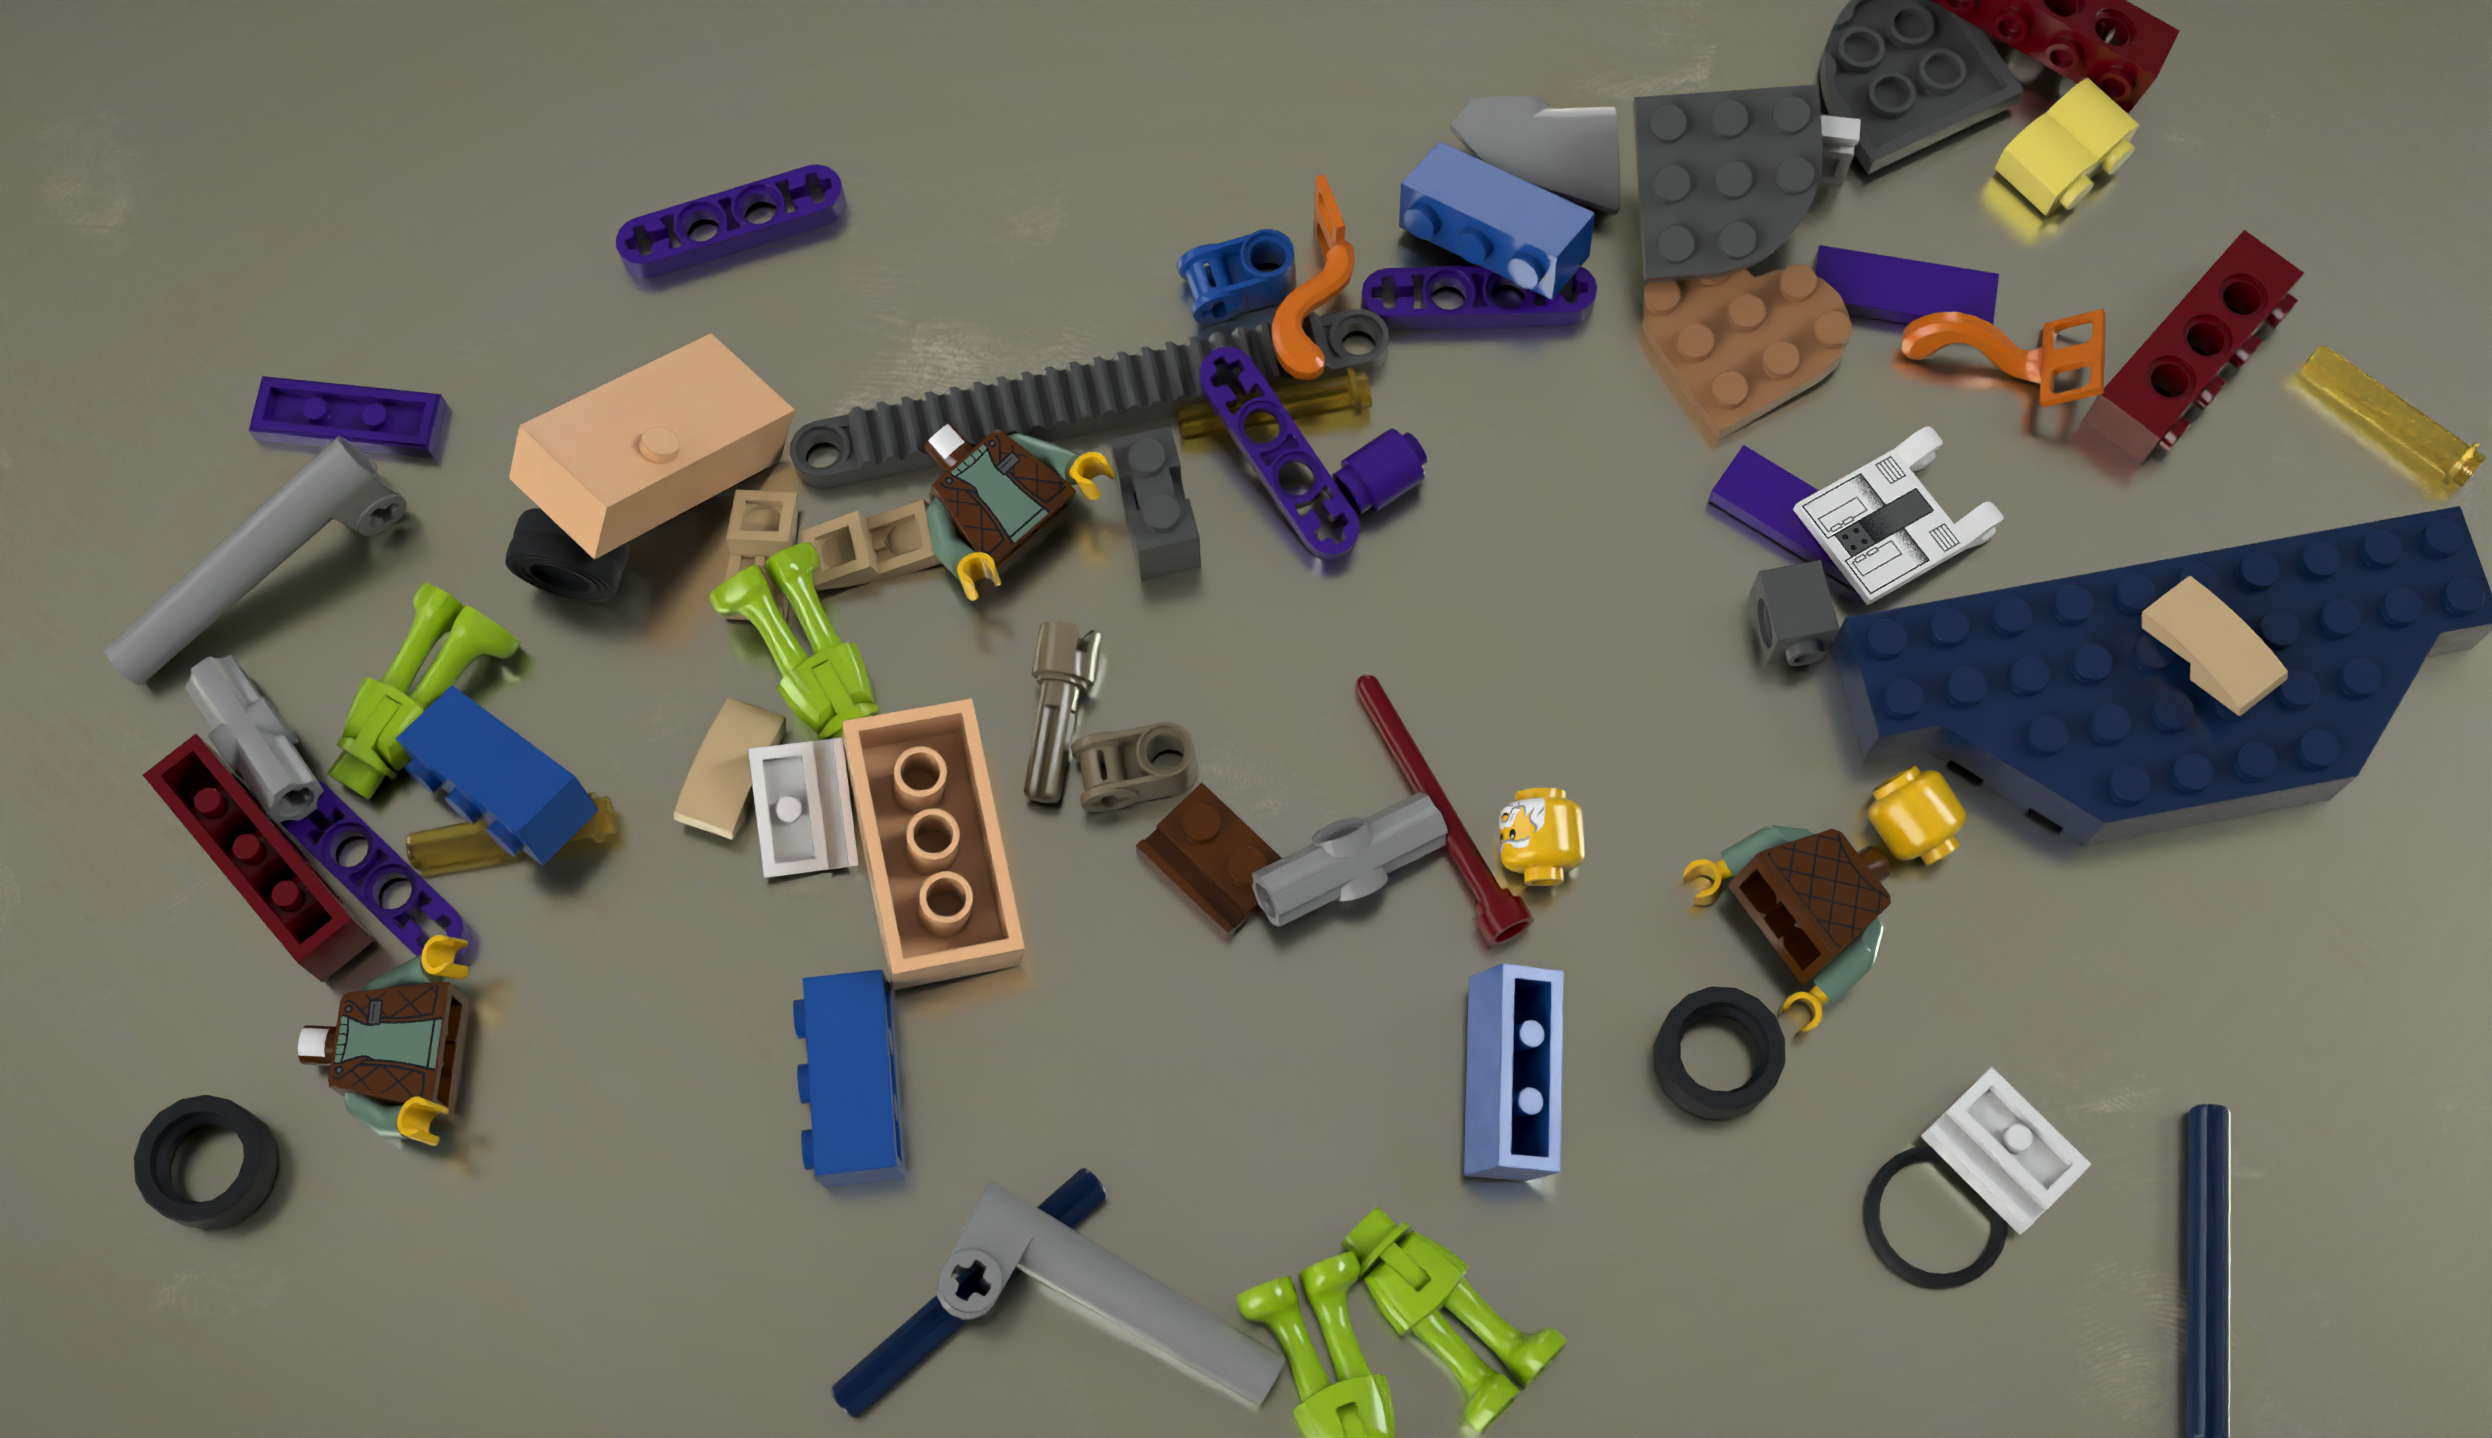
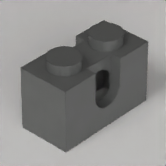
(1164, 526)

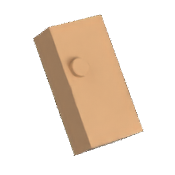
(650, 444)
(932, 844)

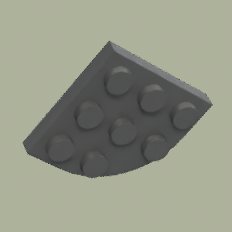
(1910, 76)
(1723, 176)

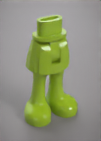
(817, 688)
(385, 709)
(1415, 1281)
(1360, 1400)

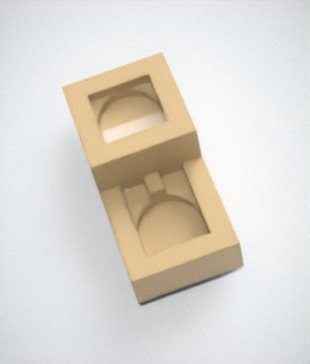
(757, 529)
(872, 548)
(2221, 648)
(719, 781)

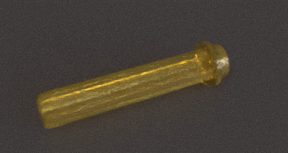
(1300, 402)
(2393, 415)
(471, 842)

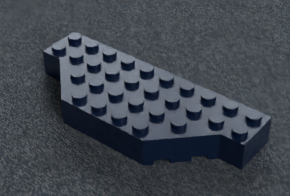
(2098, 720)

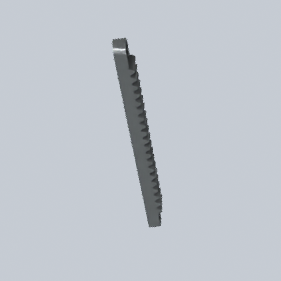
(1067, 400)

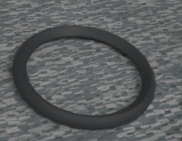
(1883, 1247)

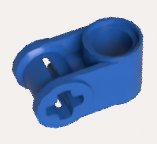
(1234, 275)

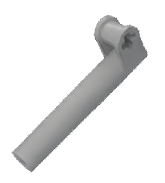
(333, 485)
(1014, 1234)

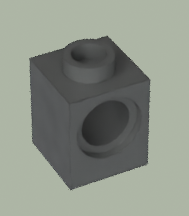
(1794, 613)

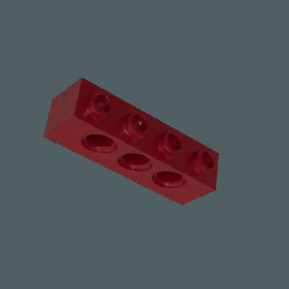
(2080, 39)
(2243, 277)
(258, 858)

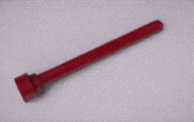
(1499, 911)

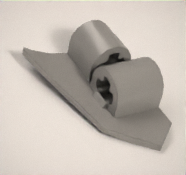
(1553, 148)

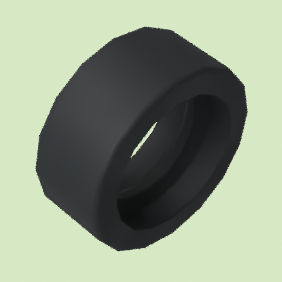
(1754, 1017)
(167, 1132)

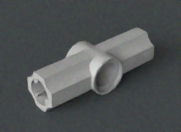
(253, 739)
(1349, 859)

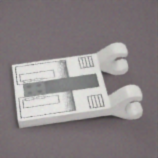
(1887, 525)

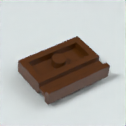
(1209, 858)

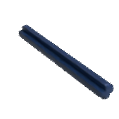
(2209, 1273)
(934, 1324)

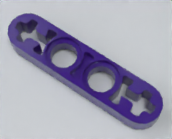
(734, 230)
(1479, 306)
(1271, 457)
(374, 871)

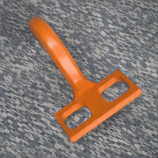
(1290, 344)
(2041, 365)

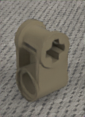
(1129, 765)

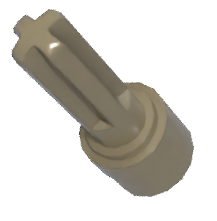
(1063, 669)

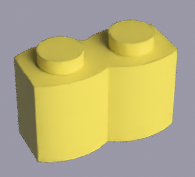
(2067, 147)

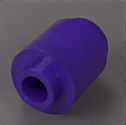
(1381, 471)

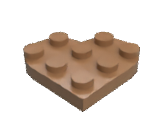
(1745, 340)

